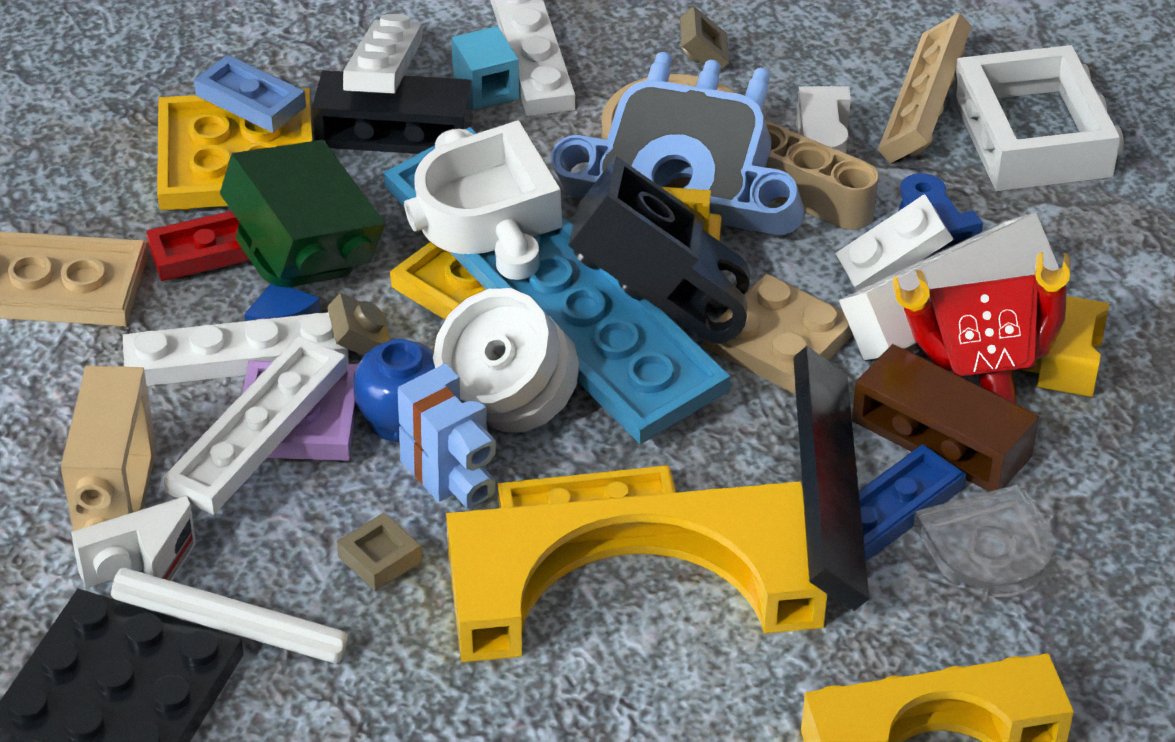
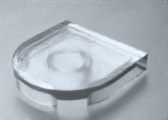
(989, 540)

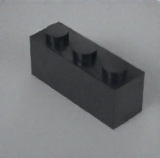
(390, 121)

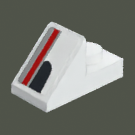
(145, 540)

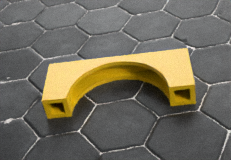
(514, 554)

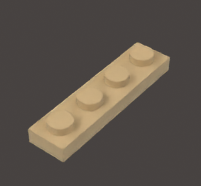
(925, 89)

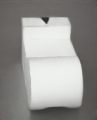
(824, 114)

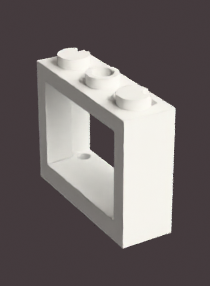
(1044, 159)

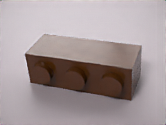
(961, 422)

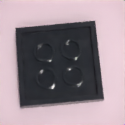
(117, 676)

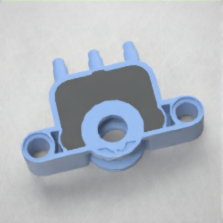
(697, 135)

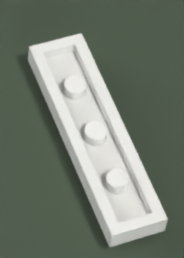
(383, 55)
(542, 71)
(221, 348)
(255, 424)

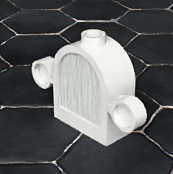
(486, 197)

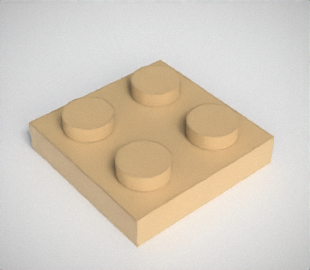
(779, 327)

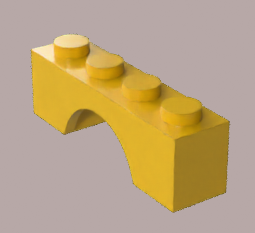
(988, 701)

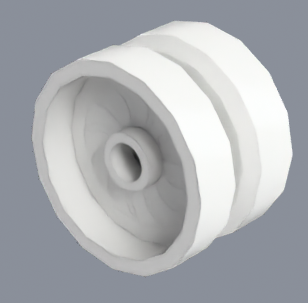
(509, 358)

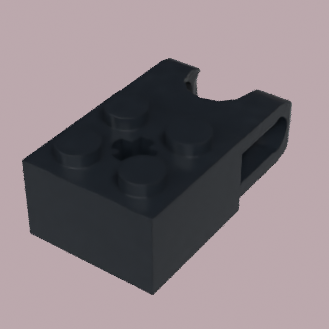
(659, 251)

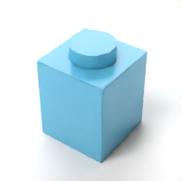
(489, 63)

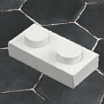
(895, 244)

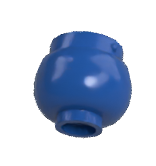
(380, 376)

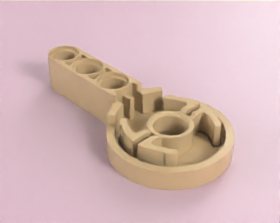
(828, 181)

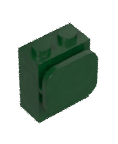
(300, 213)

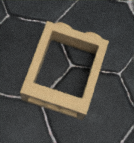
(109, 446)

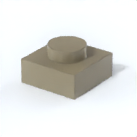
(703, 38)
(357, 324)
(379, 551)

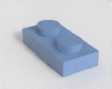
(250, 93)

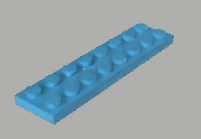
(626, 348)

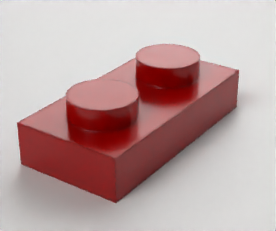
(195, 245)

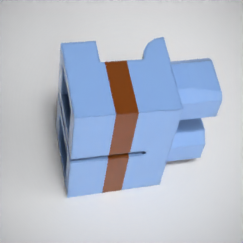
(445, 439)

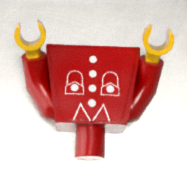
(989, 324)

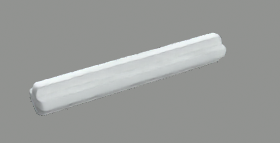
(229, 615)

